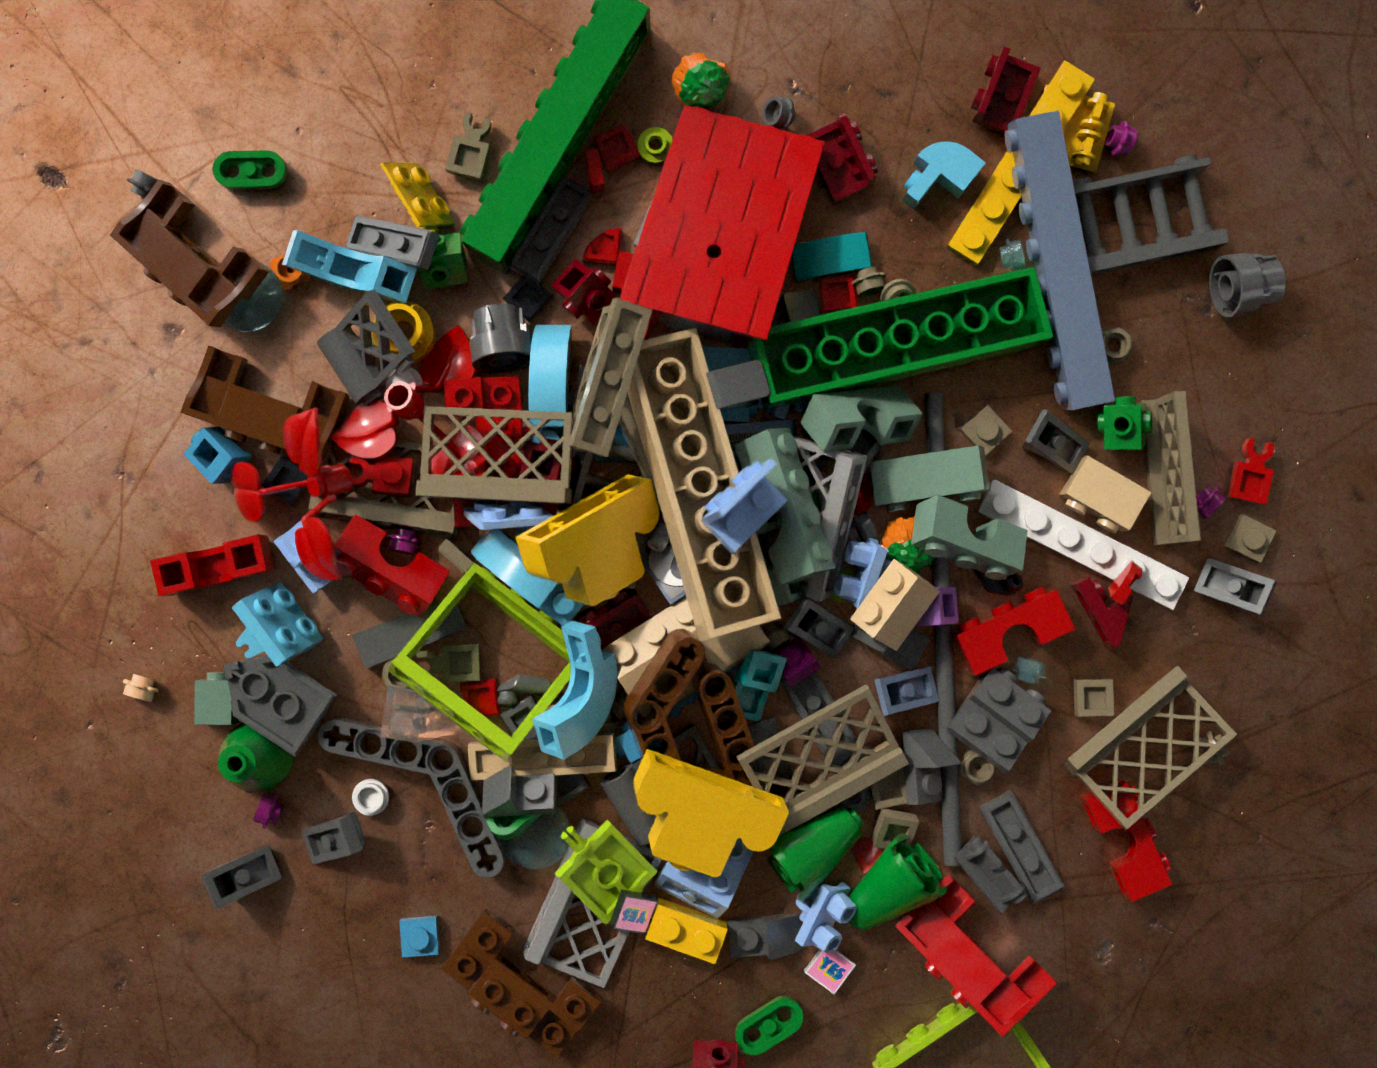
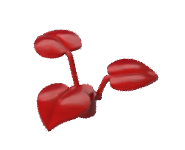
(370, 429)
(304, 448)

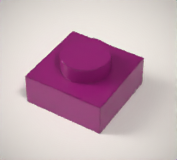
(799, 661)

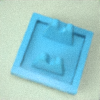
(275, 625)

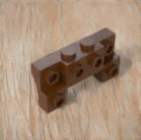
(175, 260)
(245, 413)
(512, 993)

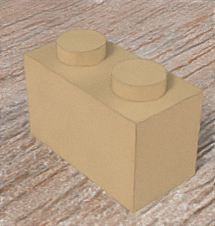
(1104, 495)
(895, 605)

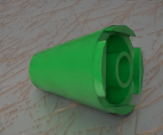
(252, 760)
(814, 849)
(896, 884)

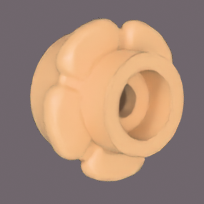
(140, 688)

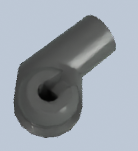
(519, 685)

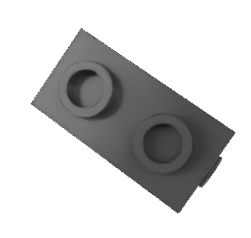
(989, 874)

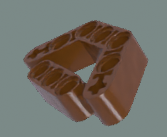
(713, 702)

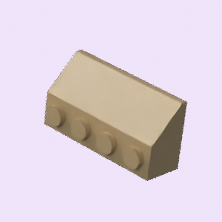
(639, 646)

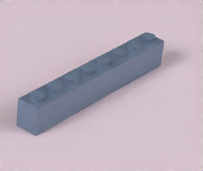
(1060, 260)

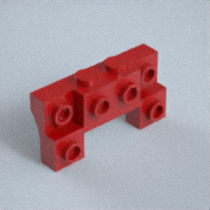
(489, 393)
(968, 968)

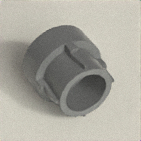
(1245, 283)
(500, 339)

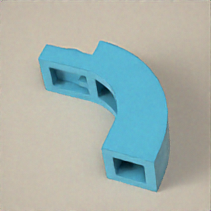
(349, 268)
(549, 375)
(502, 557)
(587, 699)

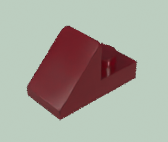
(1107, 619)

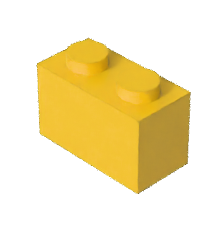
(687, 930)

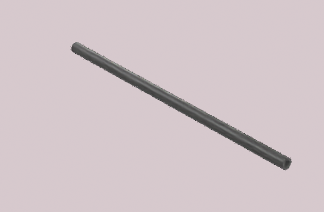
(944, 661)

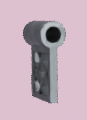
(353, 357)
(621, 792)

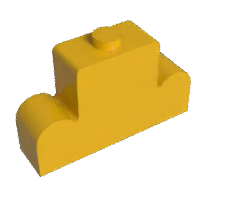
(593, 541)
(703, 814)

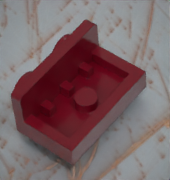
(1005, 92)
(843, 162)
(617, 616)

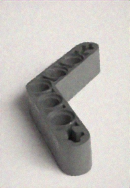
(442, 778)

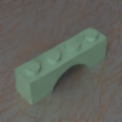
(801, 544)

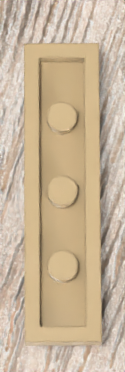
(528, 759)

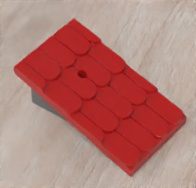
(730, 194)

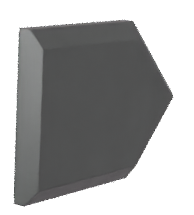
(277, 700)

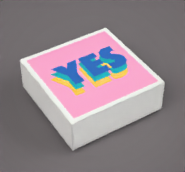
(830, 969)

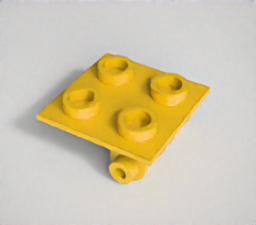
(1088, 131)
(414, 189)

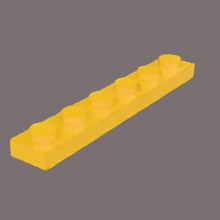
(999, 193)

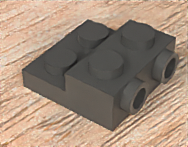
(999, 718)

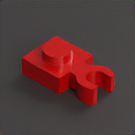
(388, 475)
(1252, 480)

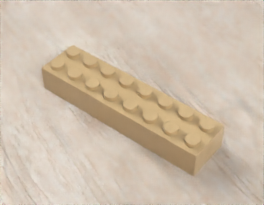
(689, 467)

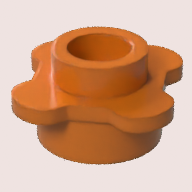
(287, 279)

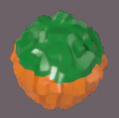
(700, 81)
(898, 540)

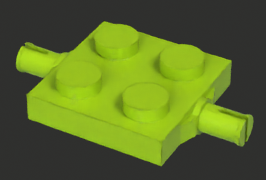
(602, 868)

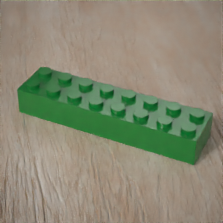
(556, 130)
(902, 337)

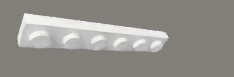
(1082, 543)

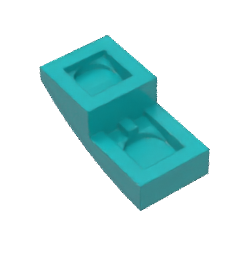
(832, 256)
(755, 679)

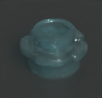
(1013, 255)
(1029, 669)

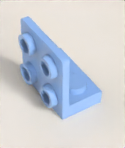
(742, 510)
(516, 514)
(704, 891)

